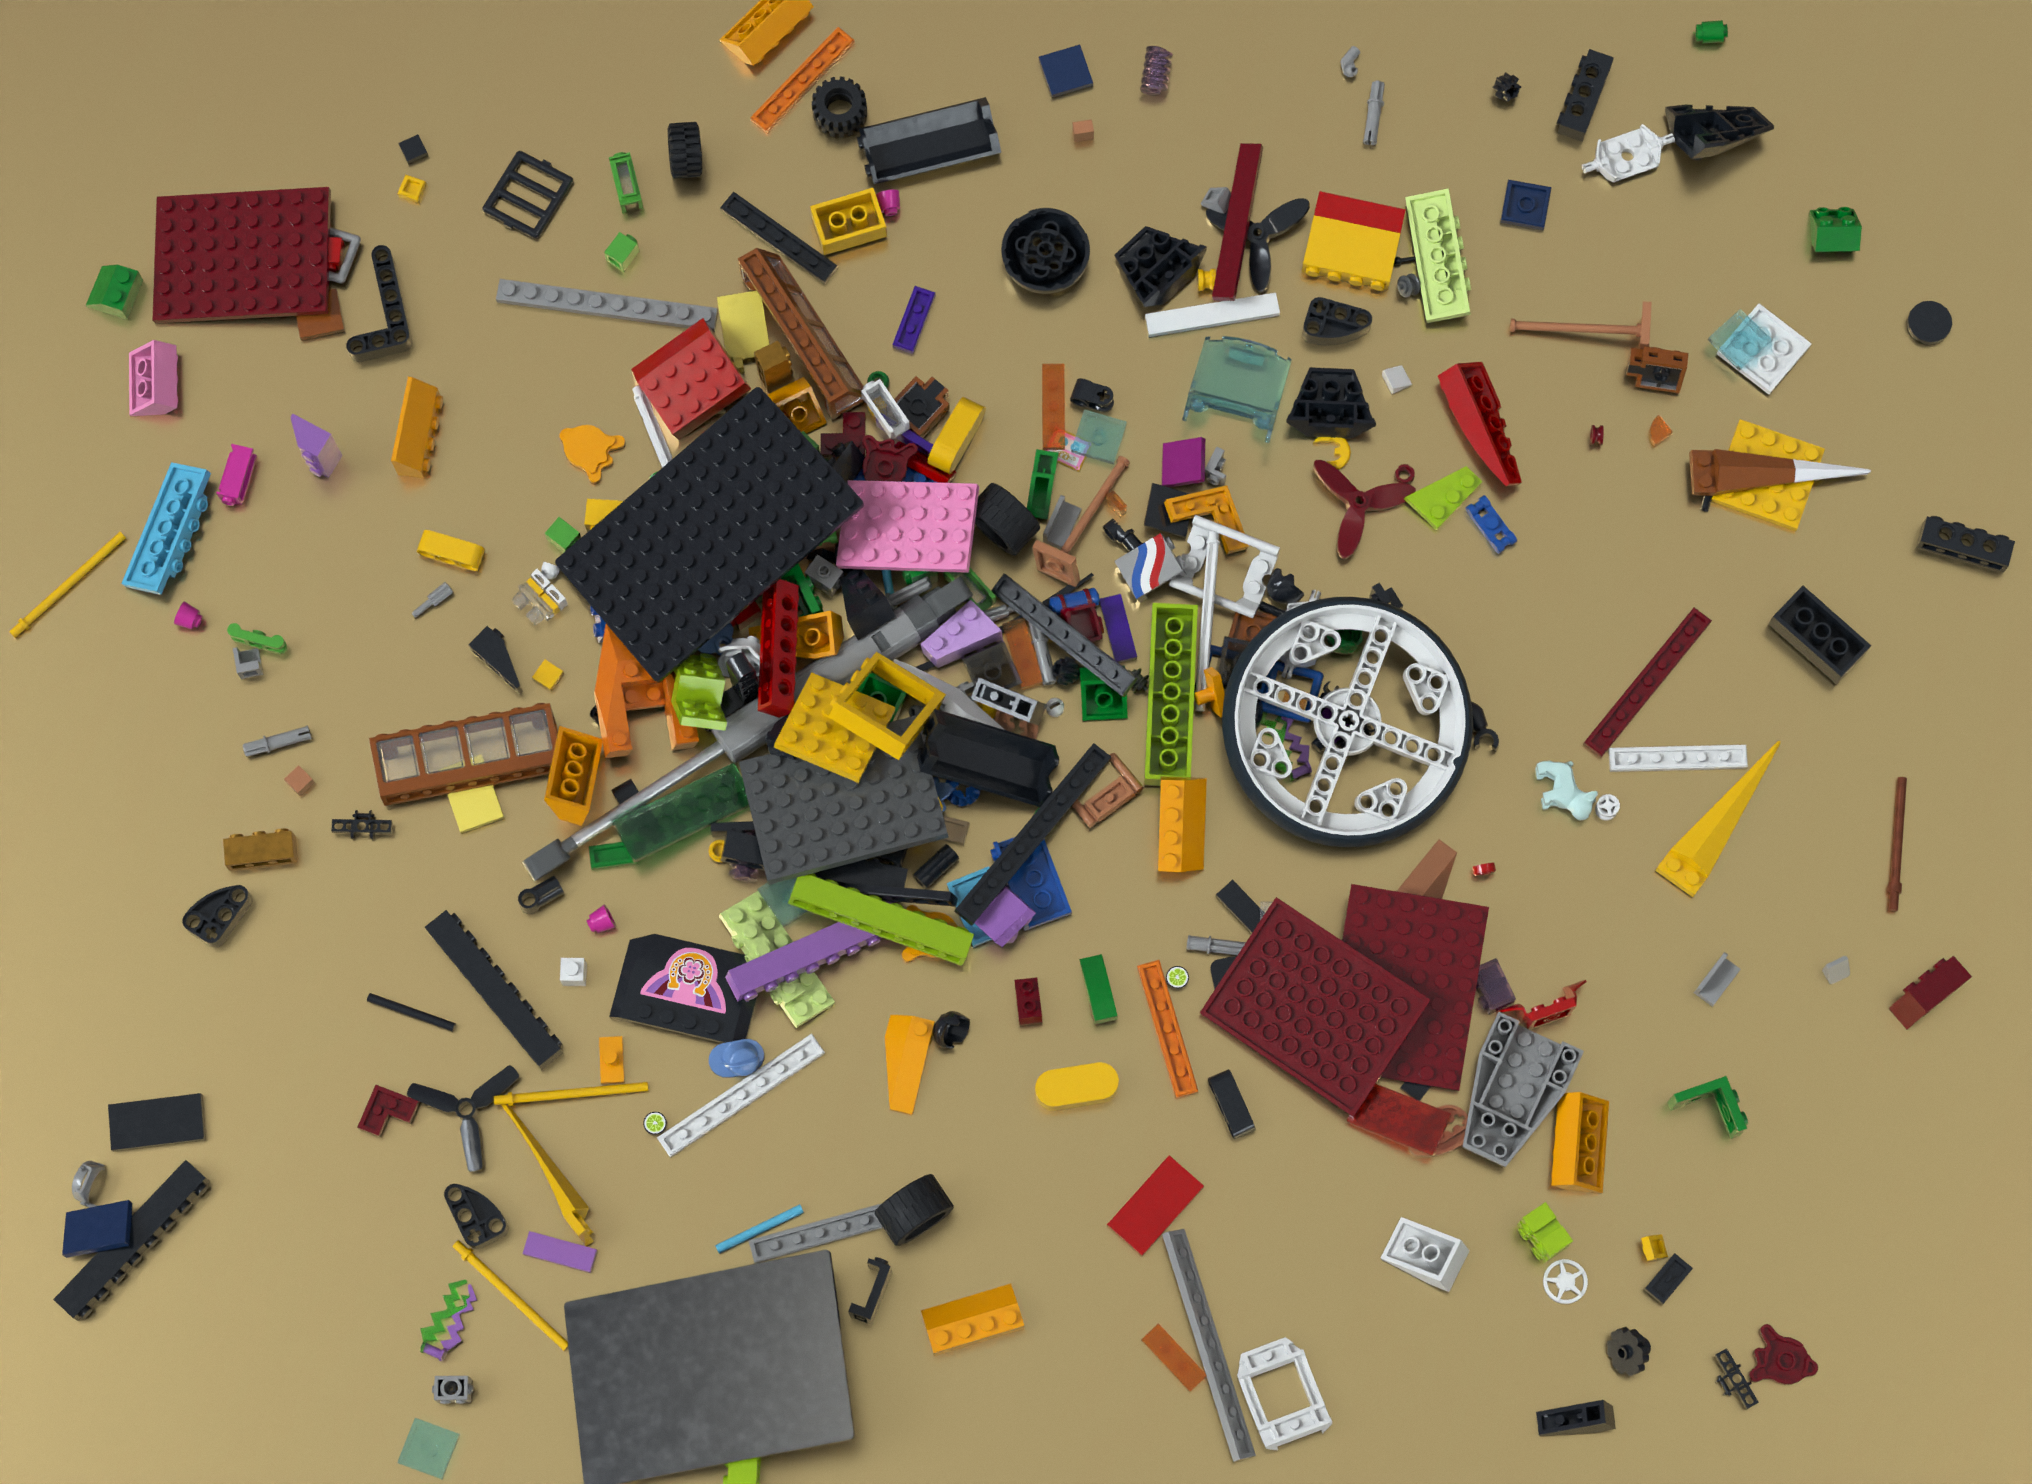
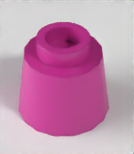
(889, 202)
(188, 616)
(601, 920)

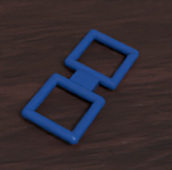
(1317, 677)

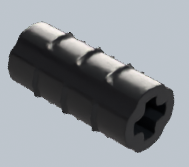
(935, 866)

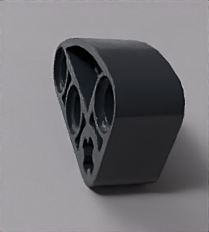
(1331, 329)
(210, 912)
(483, 1216)

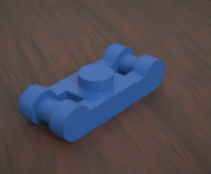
(1491, 524)

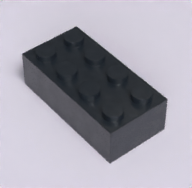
(1819, 634)

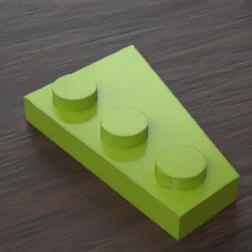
(1444, 496)

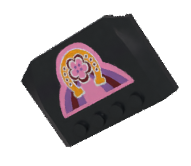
(681, 989)

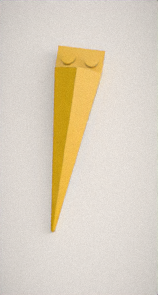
(1699, 849)
(570, 1202)

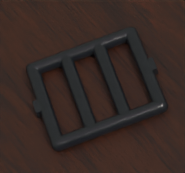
(544, 215)

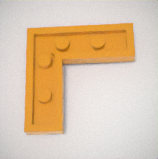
(1211, 501)

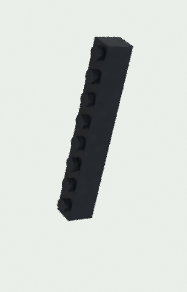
(745, 851)
(494, 990)
(146, 1225)

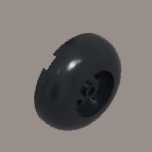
(1051, 227)

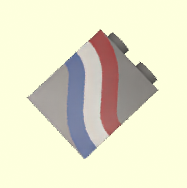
(1150, 566)

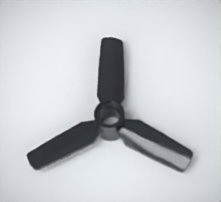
(481, 1098)

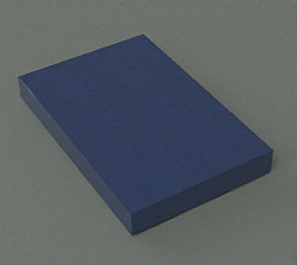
(97, 1228)

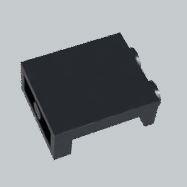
(868, 1313)

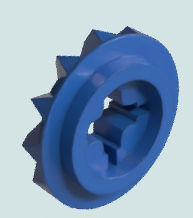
(958, 798)

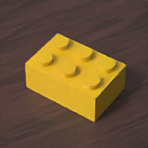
(848, 221)

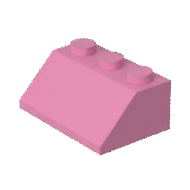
(153, 379)

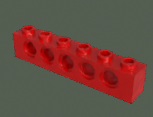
(778, 649)

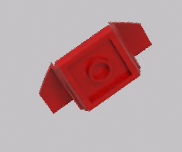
(1541, 1015)

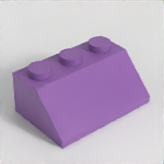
(316, 447)

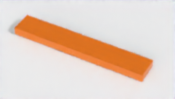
(802, 80)
(1167, 1029)

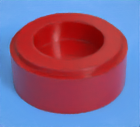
(1484, 869)

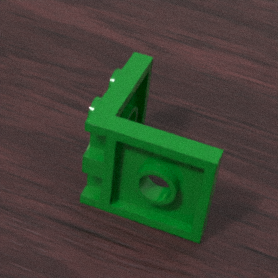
(806, 591)
(1725, 1098)

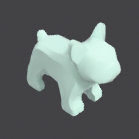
(1565, 791)

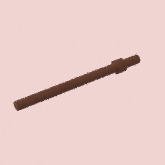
(1895, 886)

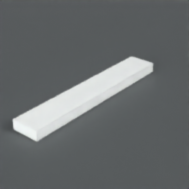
(1212, 314)
(1678, 758)

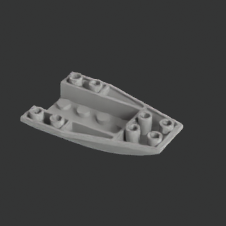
(1515, 1088)

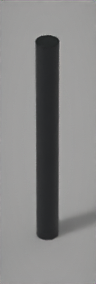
(411, 1012)

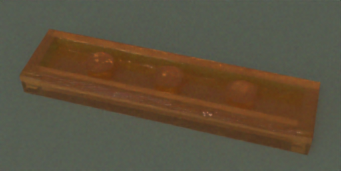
(1053, 406)

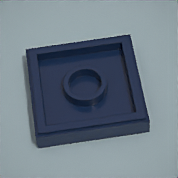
(1065, 71)
(1525, 204)

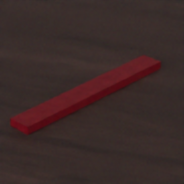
(1237, 222)
(1647, 682)

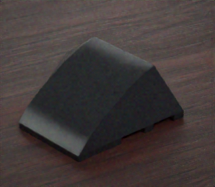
(1159, 264)
(1331, 405)

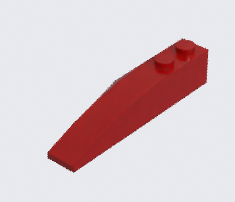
(1476, 410)

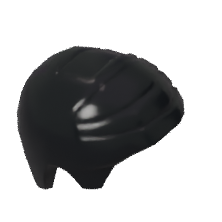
(1282, 588)
(951, 1029)

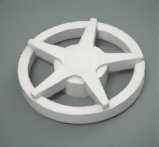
(1565, 1281)

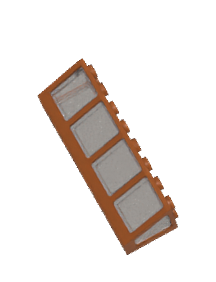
(807, 334)
(464, 754)

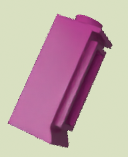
(236, 475)

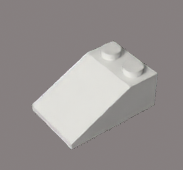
(1425, 1253)

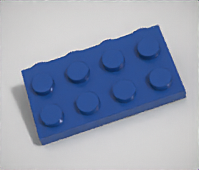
(1037, 885)

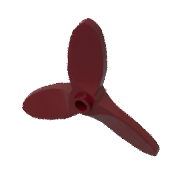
(1375, 499)

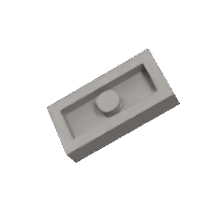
(1061, 523)
(1717, 980)

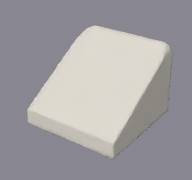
(1396, 379)

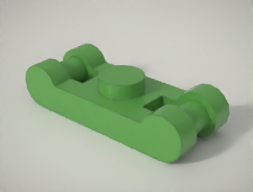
(257, 639)

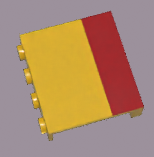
(1353, 241)

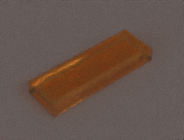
(1022, 652)
(1174, 1357)

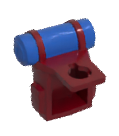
(1080, 612)

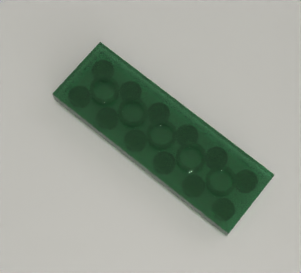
(682, 812)

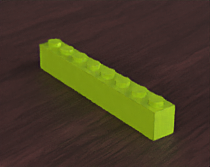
(881, 918)

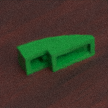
(1042, 483)
(1098, 989)

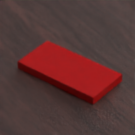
(1155, 1205)

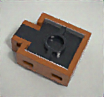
(1658, 368)
(923, 404)

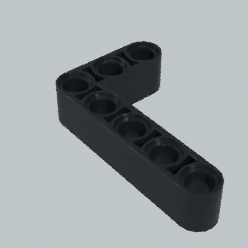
(390, 308)
(744, 685)

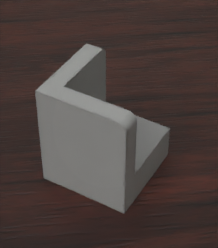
(248, 663)

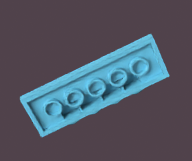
(168, 529)

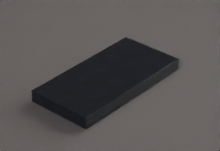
(156, 1122)

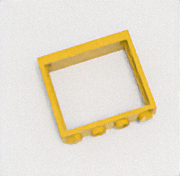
(869, 728)

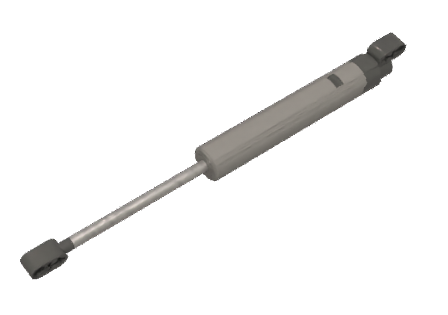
(748, 727)

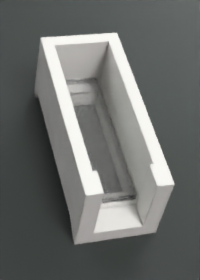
(885, 408)

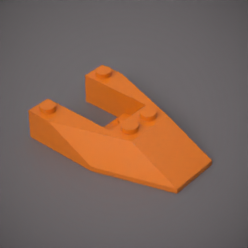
(627, 686)

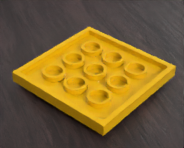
(1776, 503)
(824, 742)

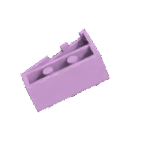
(961, 634)

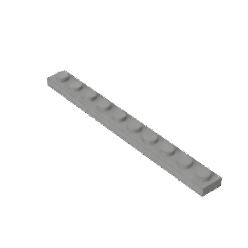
(604, 304)
(1209, 1345)

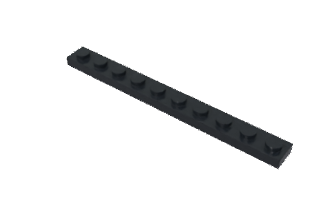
(1032, 834)

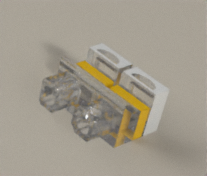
(542, 596)

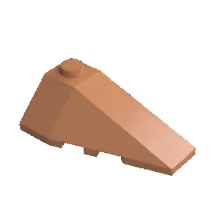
(1431, 873)

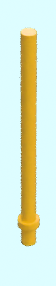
(66, 585)
(570, 1093)
(467, 1254)

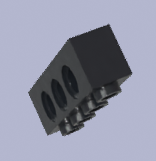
(1577, 126)
(1931, 541)

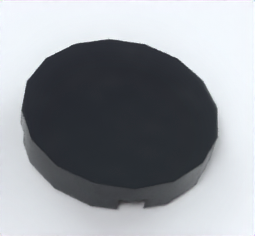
(1929, 322)

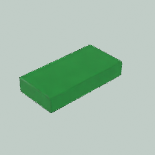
(609, 856)

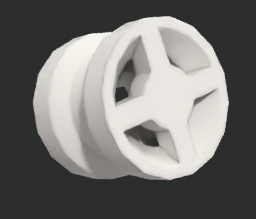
(1610, 804)

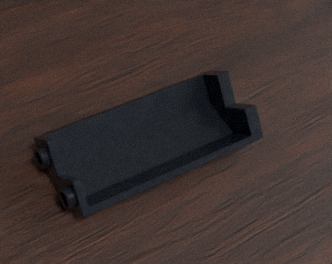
(929, 140)
(987, 758)

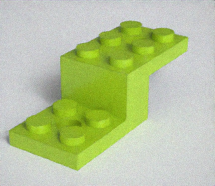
(699, 693)

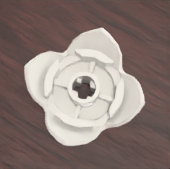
(748, 646)

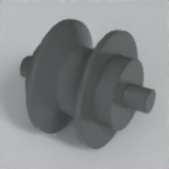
(1408, 285)
(1141, 682)

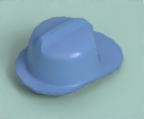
(736, 1058)

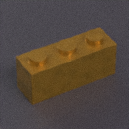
(774, 366)
(260, 849)

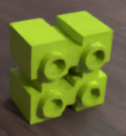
(1544, 1233)

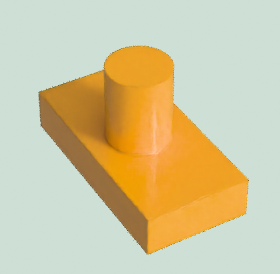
(1213, 693)
(611, 1060)

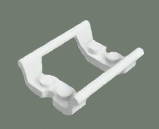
(1253, 584)

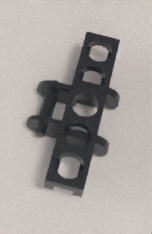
(354, 823)
(1736, 1389)

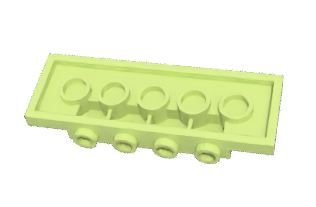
(1439, 255)
(760, 932)

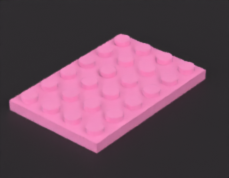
(910, 527)

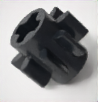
(1506, 87)
(1066, 670)

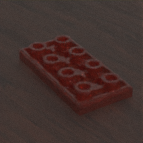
(1402, 1120)

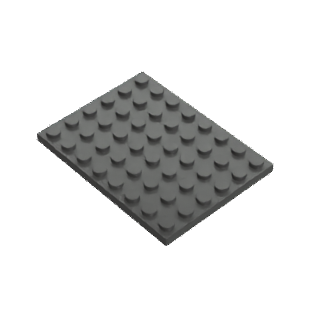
(822, 820)

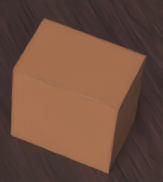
(1083, 130)
(299, 780)

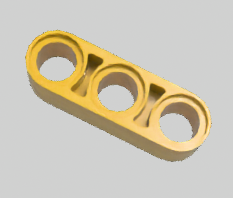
(450, 550)

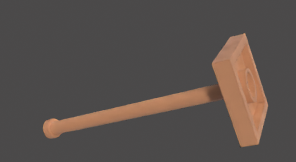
(1641, 330)
(1059, 562)

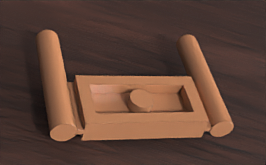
(1111, 796)

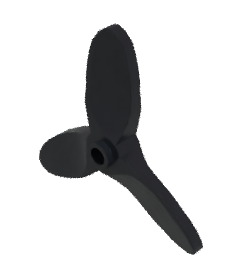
(1272, 225)

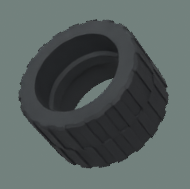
(1005, 519)
(914, 1209)

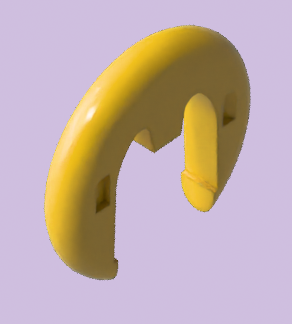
(1343, 450)

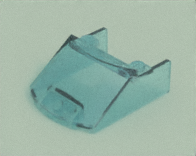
(1239, 380)

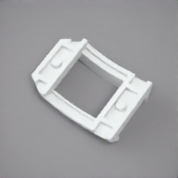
(1295, 1424)

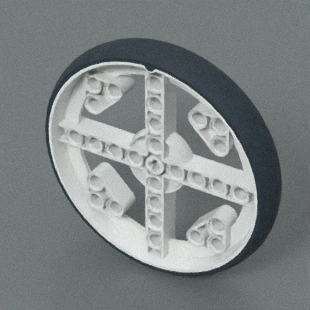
(1433, 660)

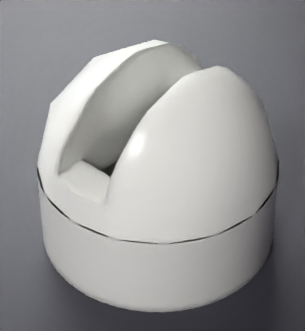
(549, 570)
(1056, 711)

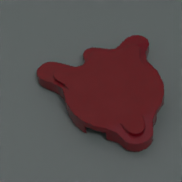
(884, 461)
(1781, 1360)

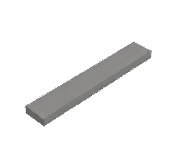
(814, 1234)

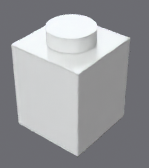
(573, 971)

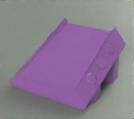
(1005, 917)

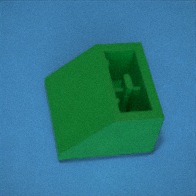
(1835, 229)

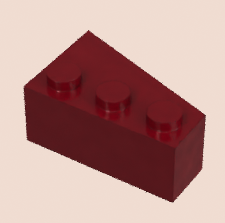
(1930, 991)

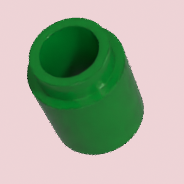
(1711, 32)

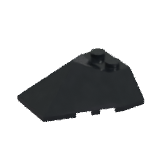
(1714, 131)

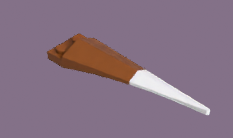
(1730, 471)

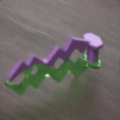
(1296, 746)
(451, 1311)

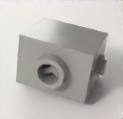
(830, 581)
(443, 1392)

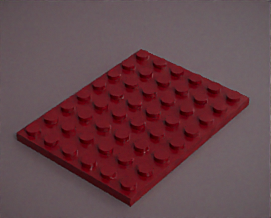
(241, 255)
(1437, 952)
(1315, 1006)

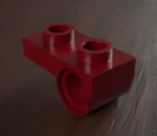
(1028, 1001)

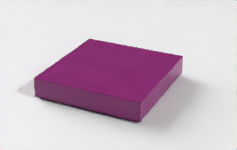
(1183, 462)

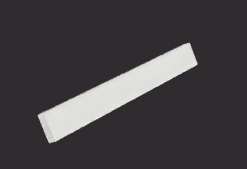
(741, 1095)

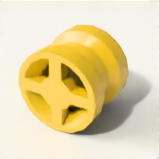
(1206, 279)

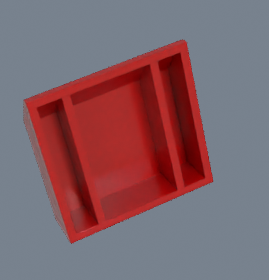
(690, 379)

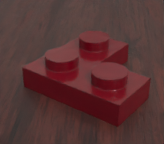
(853, 430)
(385, 1104)

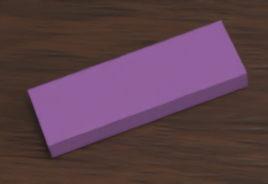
(560, 1252)

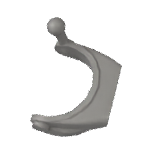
(82, 1193)

